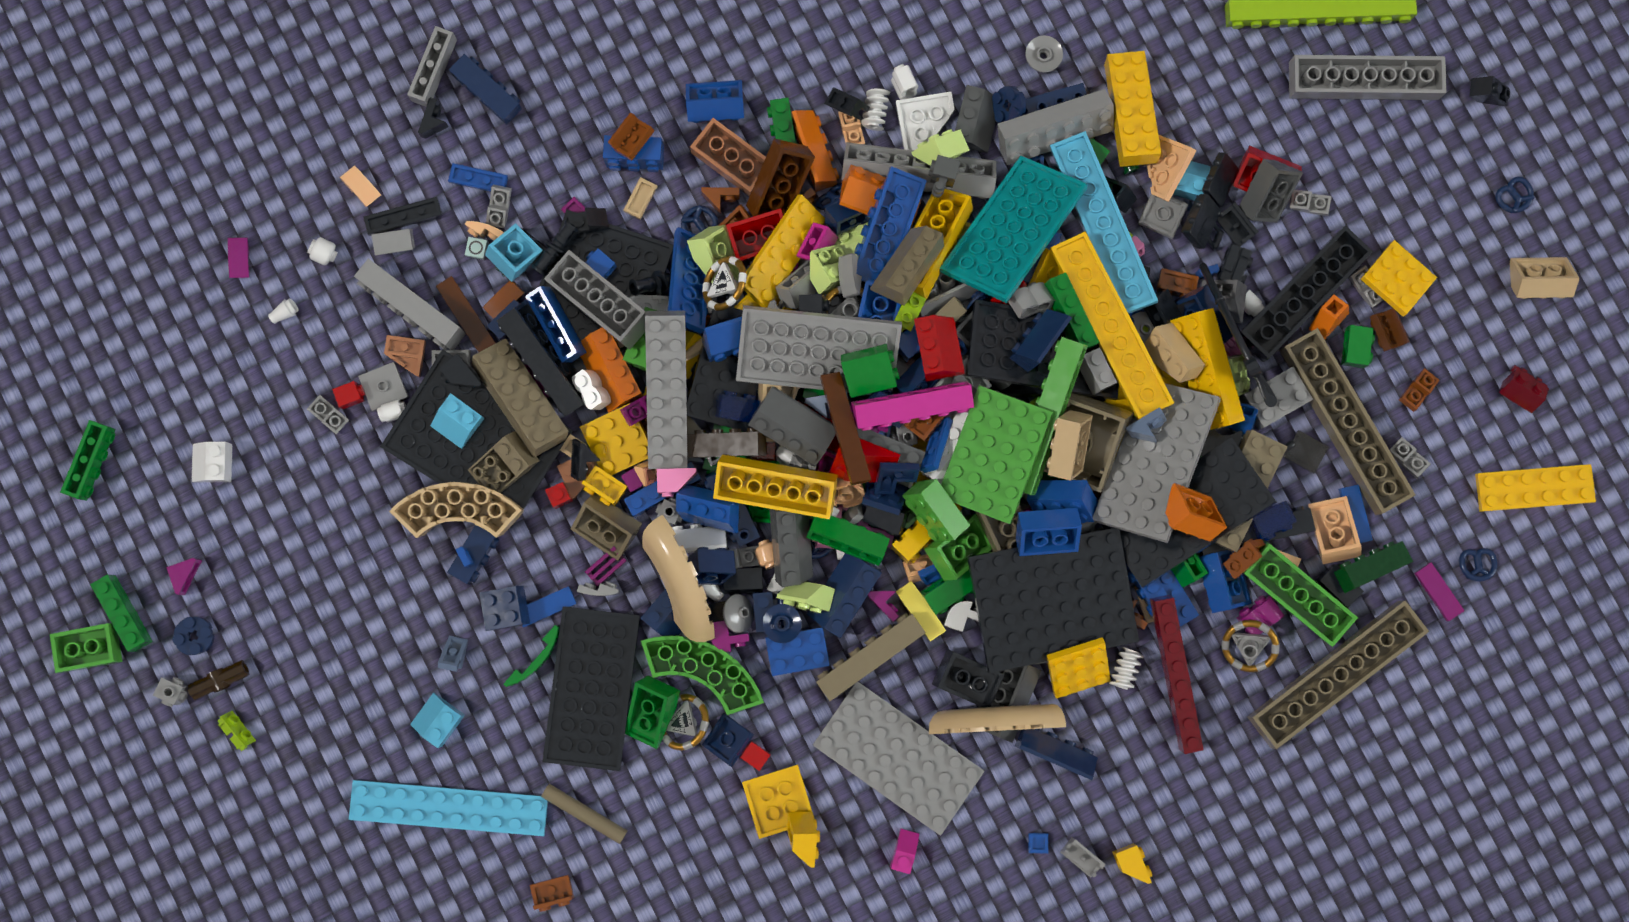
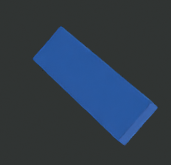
(476, 177)
(936, 446)
(1358, 511)
(550, 605)

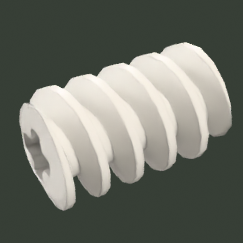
(875, 101)
(1126, 669)

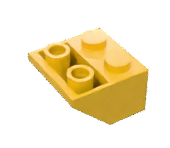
(803, 836)

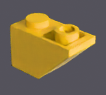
(1130, 861)

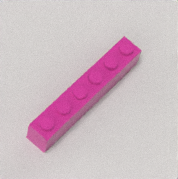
(912, 405)

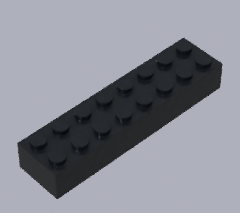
(1305, 293)

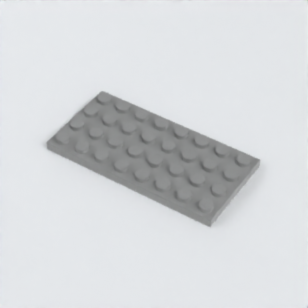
(801, 346)
(1146, 470)
(898, 758)

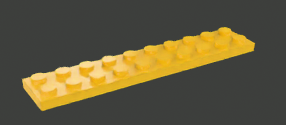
(1112, 326)

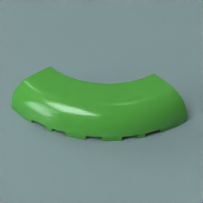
(706, 665)

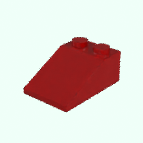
(873, 454)

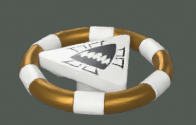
(724, 283)

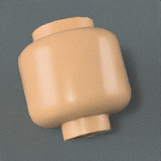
(764, 554)

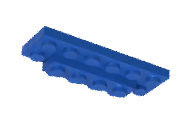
(888, 221)
(687, 284)
(1164, 586)

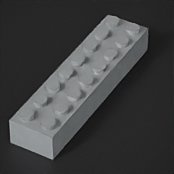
(1367, 77)
(973, 178)
(666, 389)

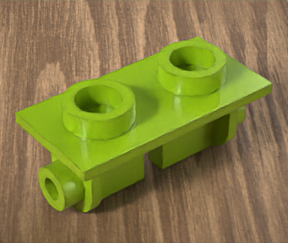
(910, 311)
(241, 736)

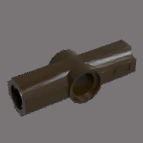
(218, 680)

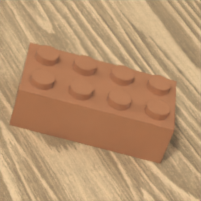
(728, 155)

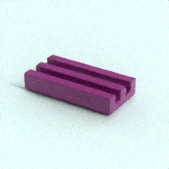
(610, 572)

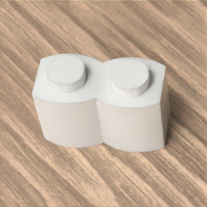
(904, 82)
(591, 389)

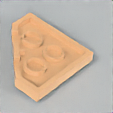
(1170, 168)

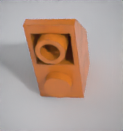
(1330, 316)

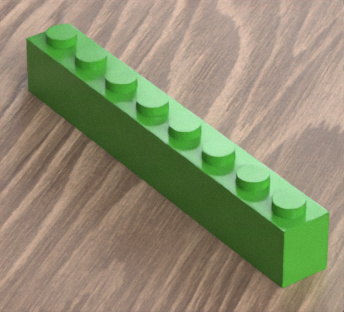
(1055, 397)

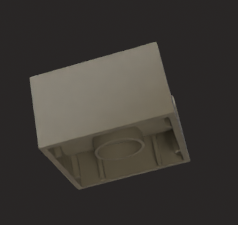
(1105, 435)

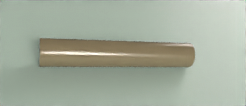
(584, 813)

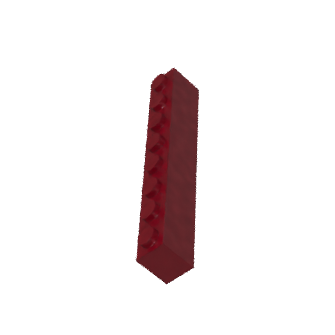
(1176, 674)

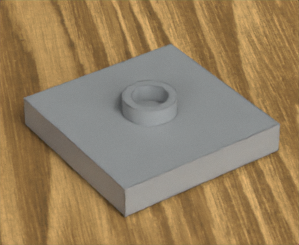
(1163, 215)
(383, 385)

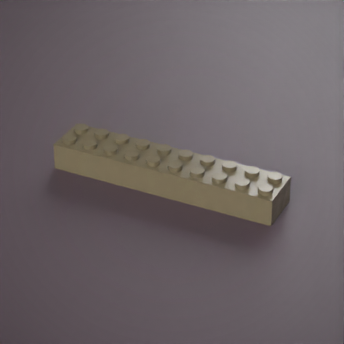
(1348, 423)
(1337, 674)

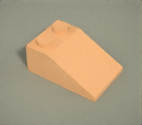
(1335, 530)

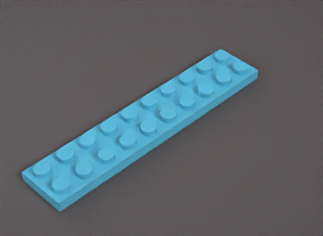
(1105, 223)
(448, 807)

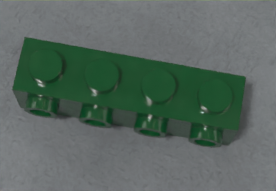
(1372, 567)

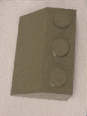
(606, 526)

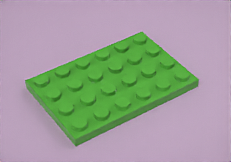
(995, 454)

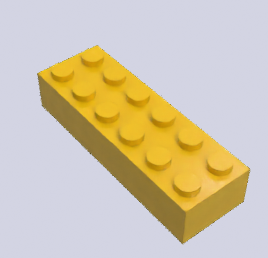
(1133, 108)
(947, 215)
(1216, 378)
(775, 486)

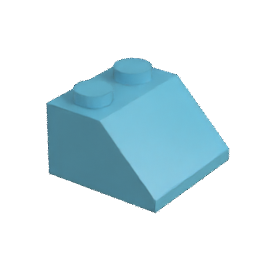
(1192, 181)
(513, 252)
(456, 421)
(437, 720)

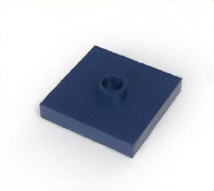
(727, 739)

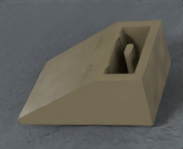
(503, 463)

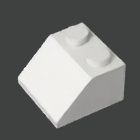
(212, 462)

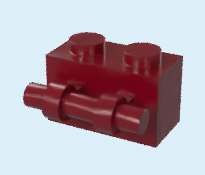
(1524, 389)

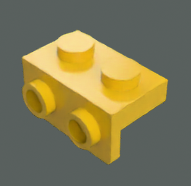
(604, 485)

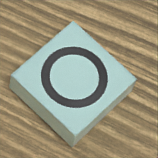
(476, 248)

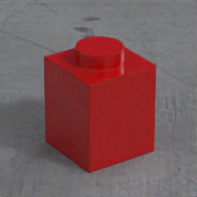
(349, 394)
(558, 495)
(755, 755)

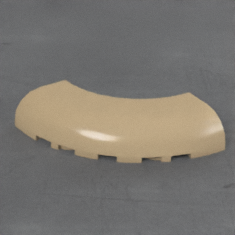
(456, 502)
(680, 581)
(997, 719)

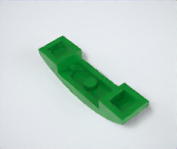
(550, 639)

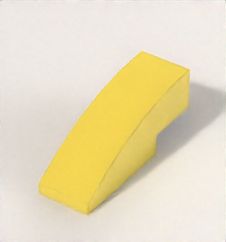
(921, 610)

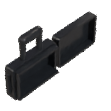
(1206, 206)

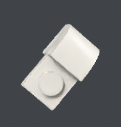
(958, 614)

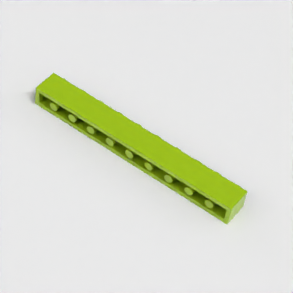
(1314, 12)

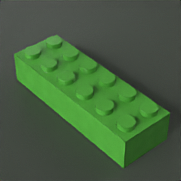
(1300, 595)

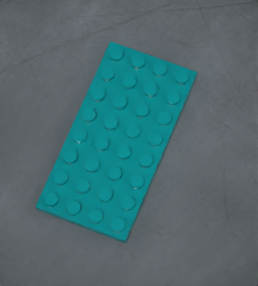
(1013, 229)

